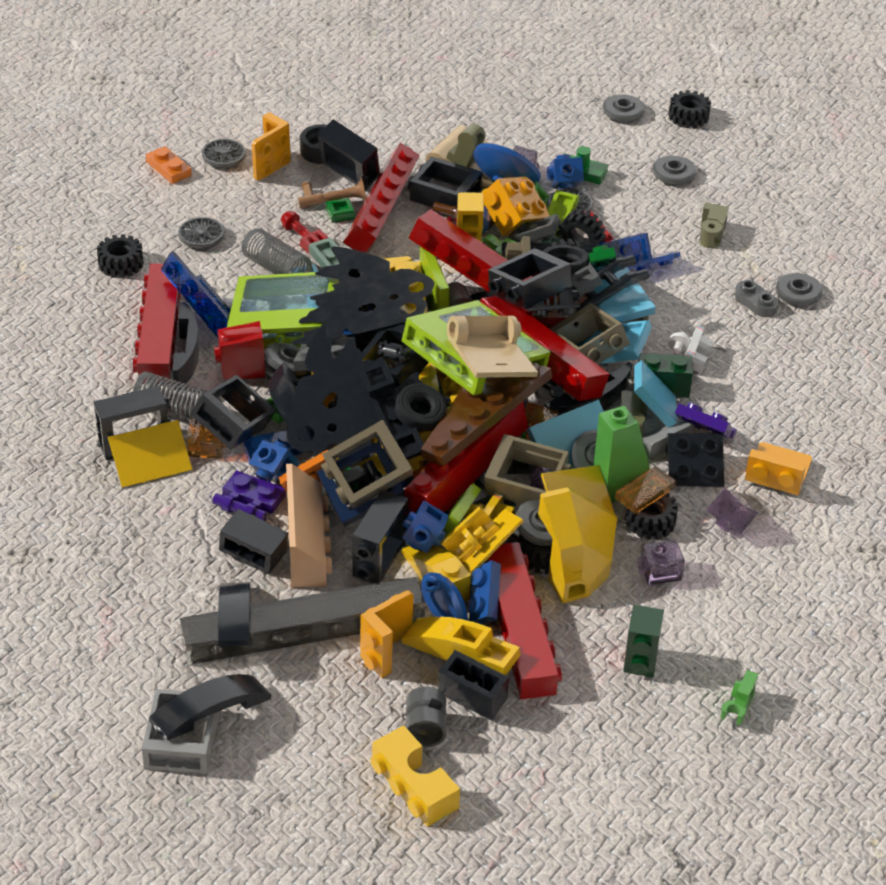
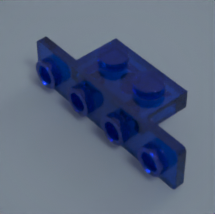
(639, 247)
(197, 293)

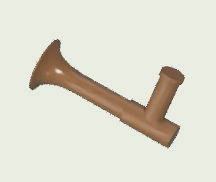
(314, 199)

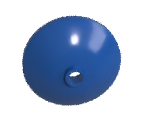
(502, 162)

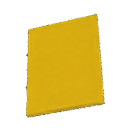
(149, 453)
(584, 480)
(508, 524)

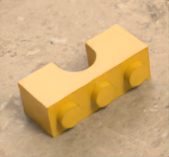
(470, 214)
(427, 795)

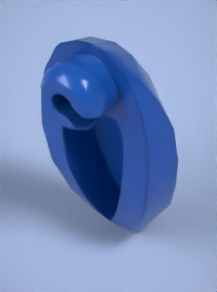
(443, 596)

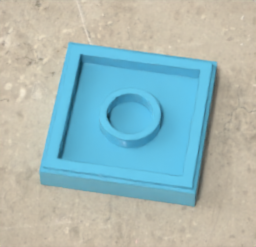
(655, 394)

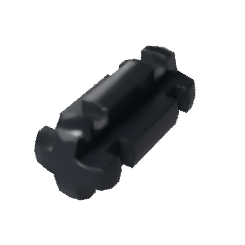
(394, 351)

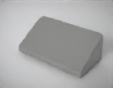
(656, 440)

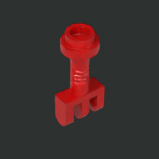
(290, 221)

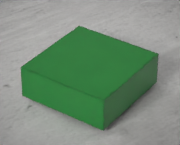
(340, 210)

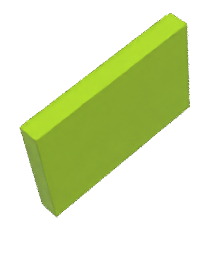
(440, 294)

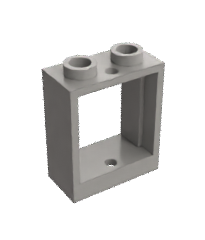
(177, 755)

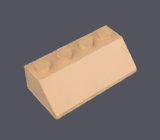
(307, 530)

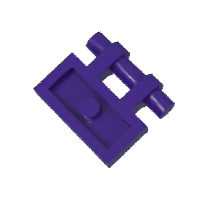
(716, 423)
(249, 495)

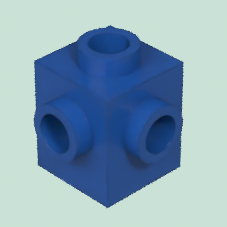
(573, 171)
(271, 460)
(424, 527)

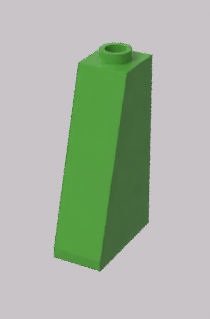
(619, 449)

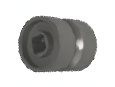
(426, 715)

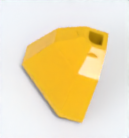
(581, 542)

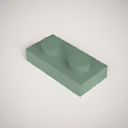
(322, 252)

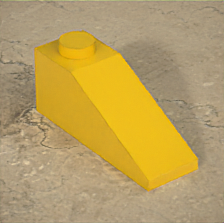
(440, 561)

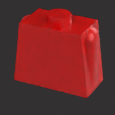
(241, 351)

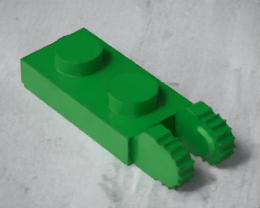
(601, 256)

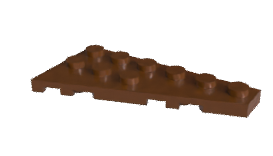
(475, 414)

